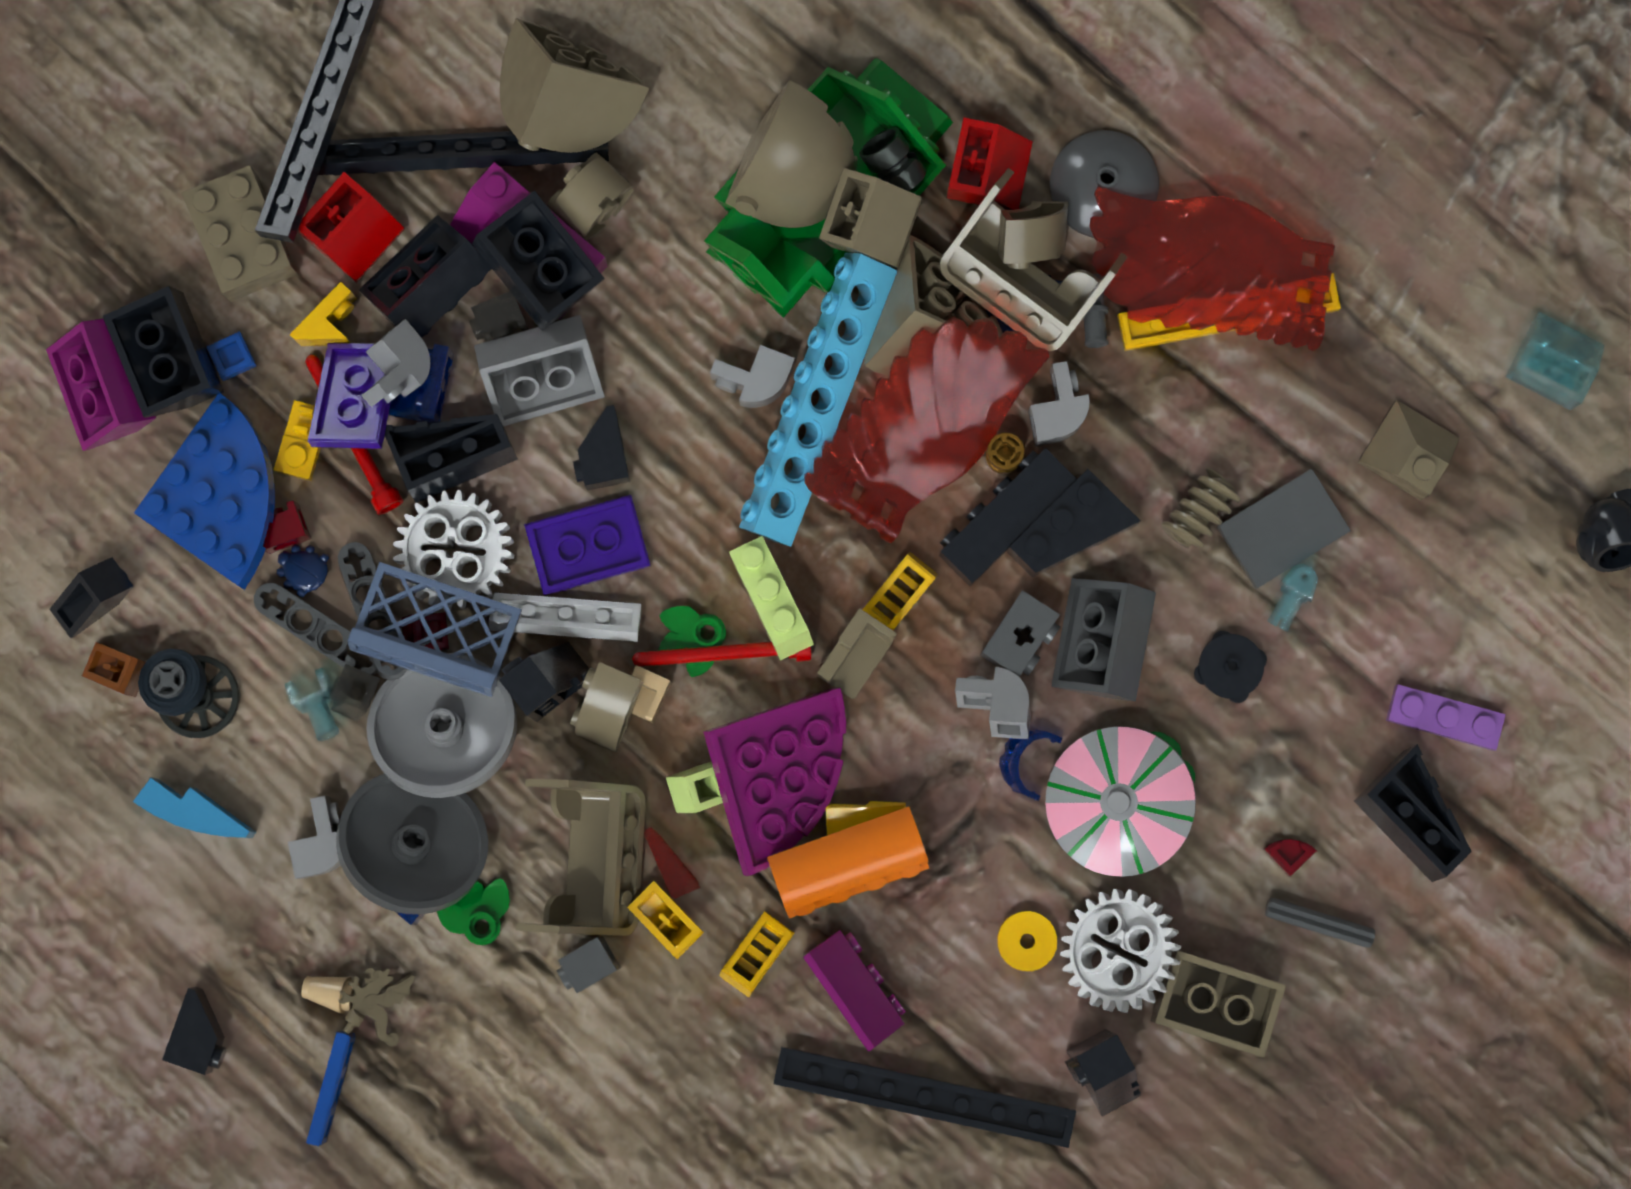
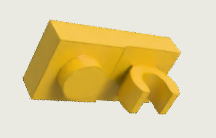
(295, 453)

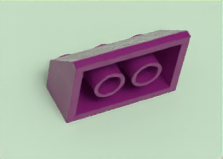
(95, 385)
(855, 989)

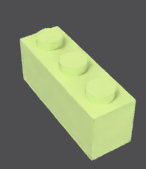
(771, 598)

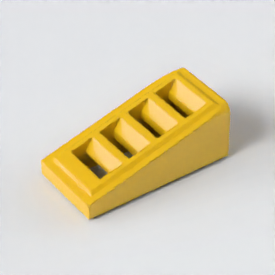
(921, 569)
(737, 980)

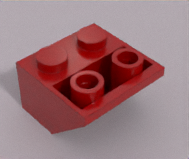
(983, 157)
(350, 227)

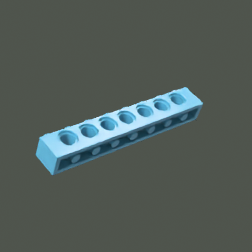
(834, 389)

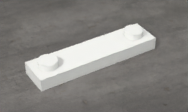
(570, 617)

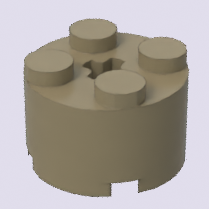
(591, 196)

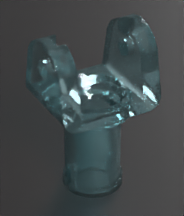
(1294, 593)
(316, 706)

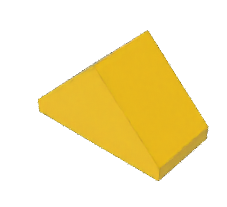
(665, 919)

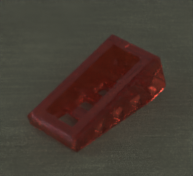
(674, 872)

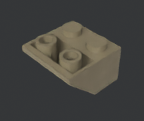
(870, 217)

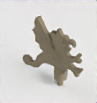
(366, 1001)

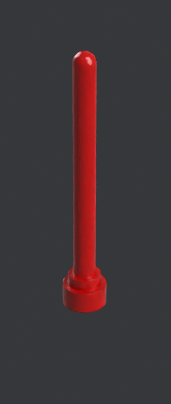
(384, 496)
(712, 653)

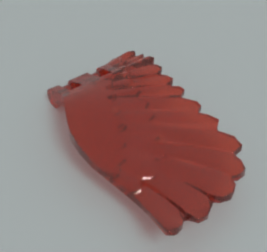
(1211, 266)

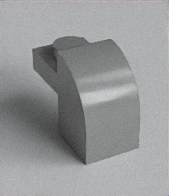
(402, 359)
(764, 381)
(1061, 418)
(1003, 696)
(318, 853)

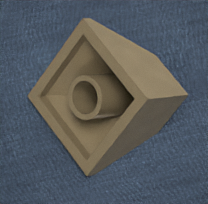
(1409, 451)

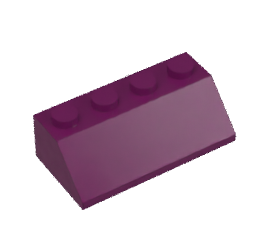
(494, 196)

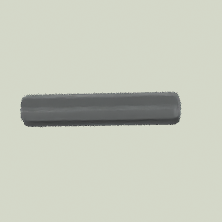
(1320, 922)

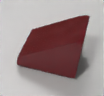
(436, 622)

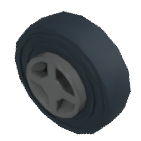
(159, 685)

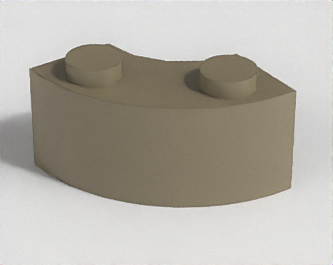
(1032, 233)
(606, 706)

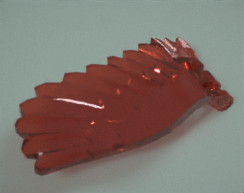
(924, 421)

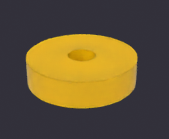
(1044, 941)

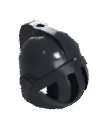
(1606, 533)

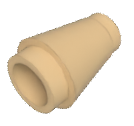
(327, 991)

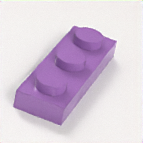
(1445, 717)

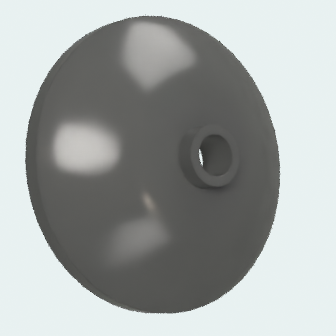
(1089, 156)

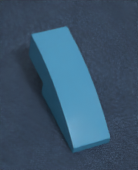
(191, 811)

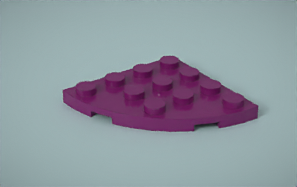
(778, 773)

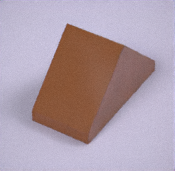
(114, 669)

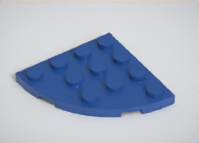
(217, 493)

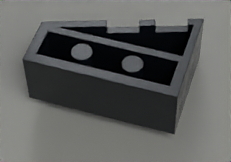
(1074, 523)
(544, 679)

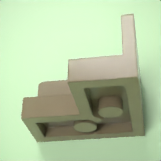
(856, 654)

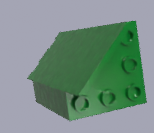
(788, 261)

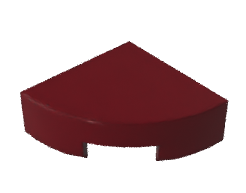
(1289, 854)

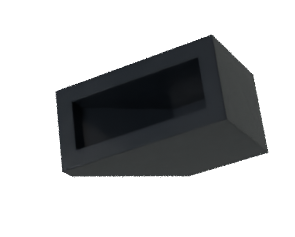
(602, 454)
(91, 596)
(196, 1036)

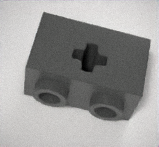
(1027, 614)
(587, 965)

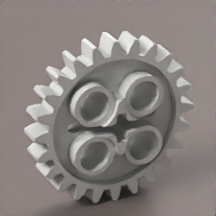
(459, 518)
(1106, 980)

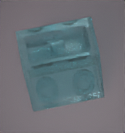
(1556, 362)

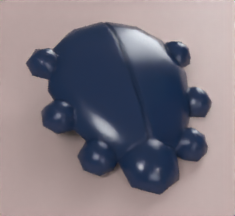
(303, 569)

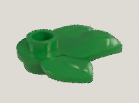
(686, 633)
(478, 904)

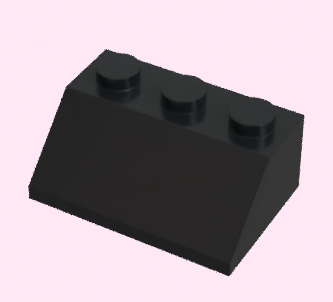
(537, 260)
(426, 277)
(163, 353)

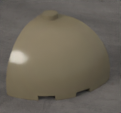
(563, 93)
(792, 162)
(918, 300)

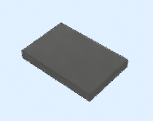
(1283, 528)

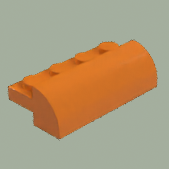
(848, 862)

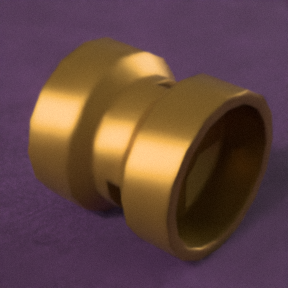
(1000, 457)

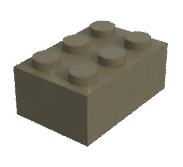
(226, 220)
(1219, 1004)

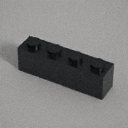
(1006, 517)

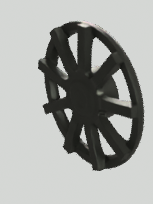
(207, 703)

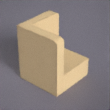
(651, 694)

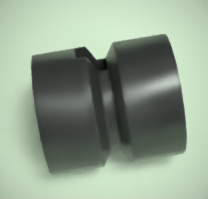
(891, 159)

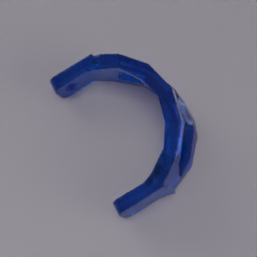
(1013, 753)

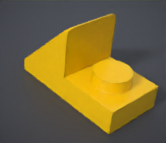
(318, 326)

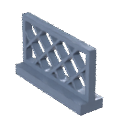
(424, 659)

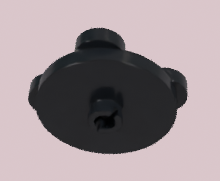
(1230, 666)

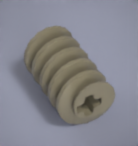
(1200, 510)

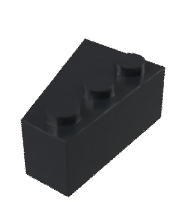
(448, 452)
(1414, 816)
(1104, 1070)

